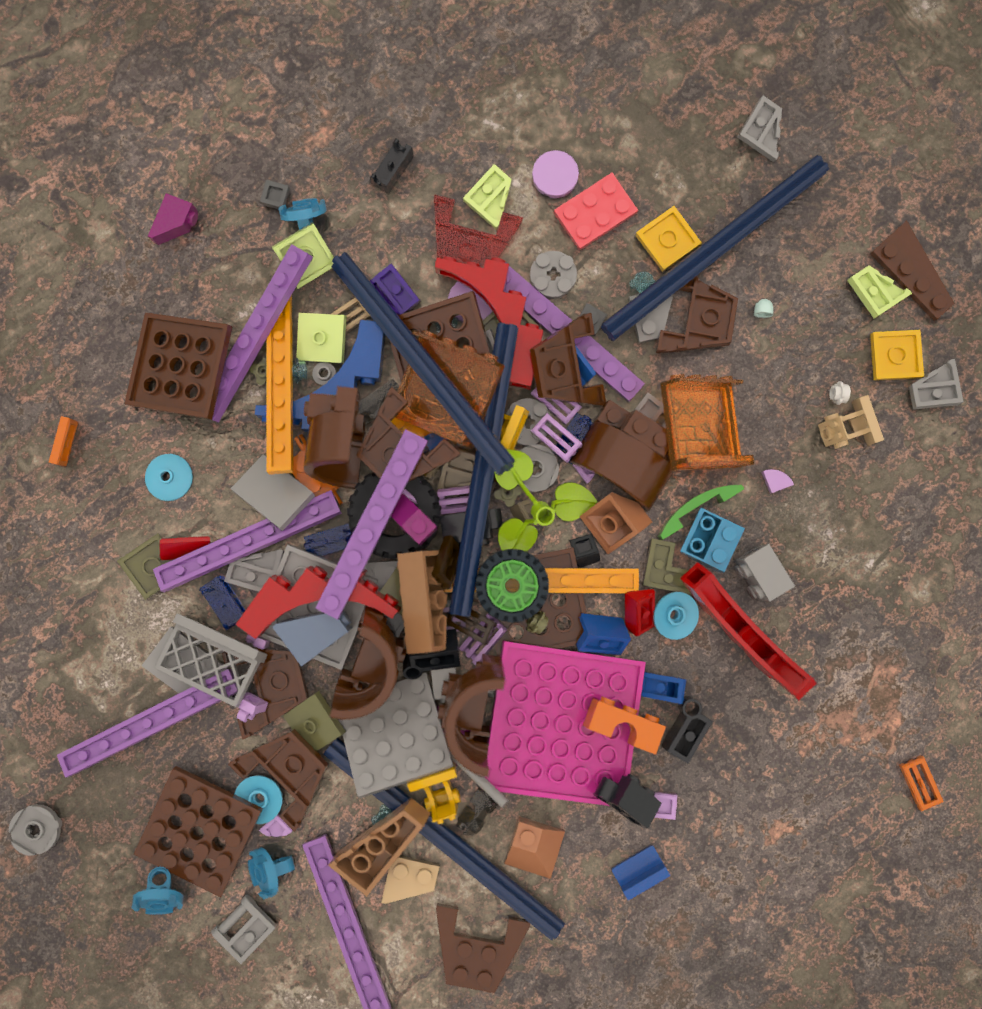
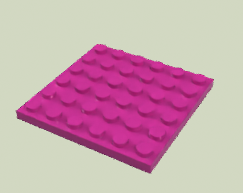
(539, 717)

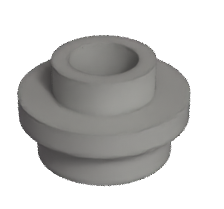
(323, 366)

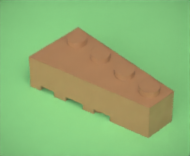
(422, 602)
(374, 851)

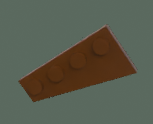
(911, 268)

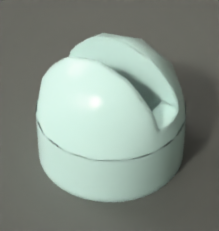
(763, 309)

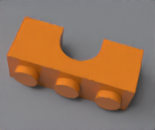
(644, 732)

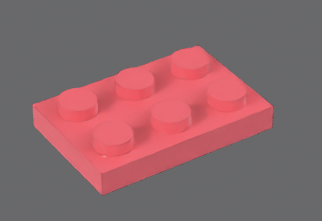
(595, 211)

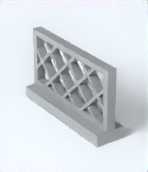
(223, 643)

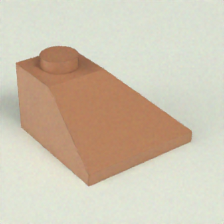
(615, 521)
(534, 847)

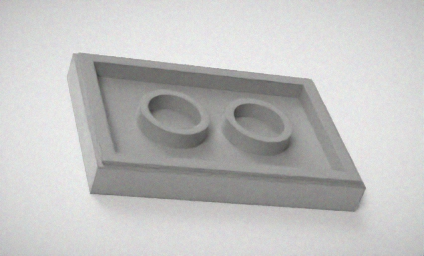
(273, 495)
(171, 662)

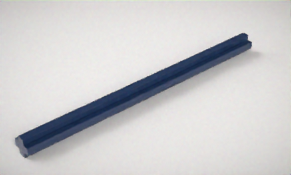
(714, 248)
(423, 364)
(482, 482)
(465, 856)

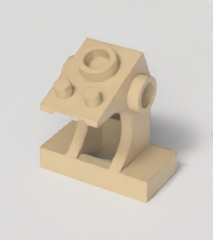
(862, 422)

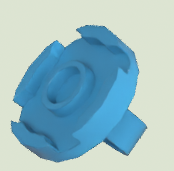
(303, 211)
(265, 871)
(156, 898)

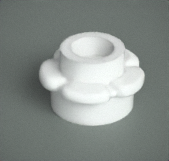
(840, 393)

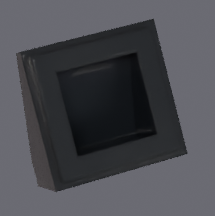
(585, 550)

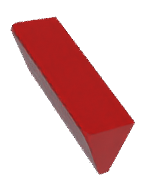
(176, 547)
(639, 611)

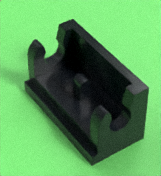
(392, 167)

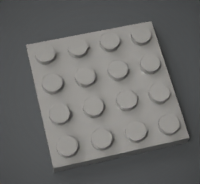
(292, 567)
(397, 740)

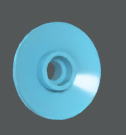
(179, 481)
(685, 616)
(269, 789)

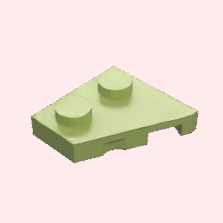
(490, 195)
(876, 290)

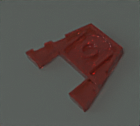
(470, 244)

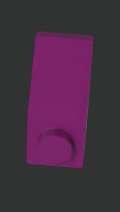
(173, 219)
(413, 520)

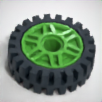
(512, 605)

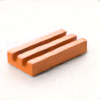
(63, 441)
(911, 784)

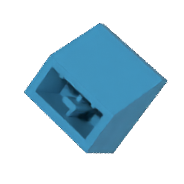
(712, 540)

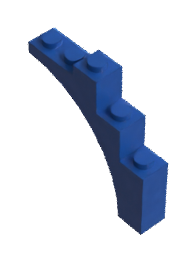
(362, 365)

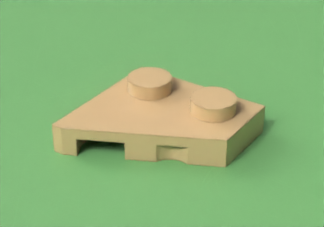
(409, 878)

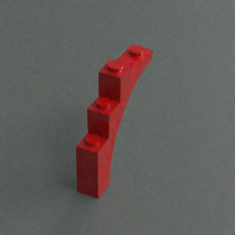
(508, 307)
(279, 597)
(745, 633)

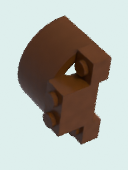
(334, 437)
(629, 454)
(374, 665)
(465, 710)

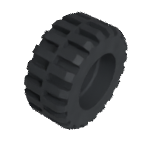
(388, 545)

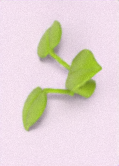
(570, 503)

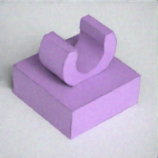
(250, 706)

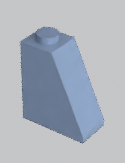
(311, 633)

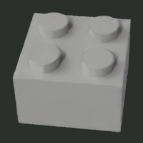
(763, 573)

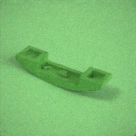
(721, 493)

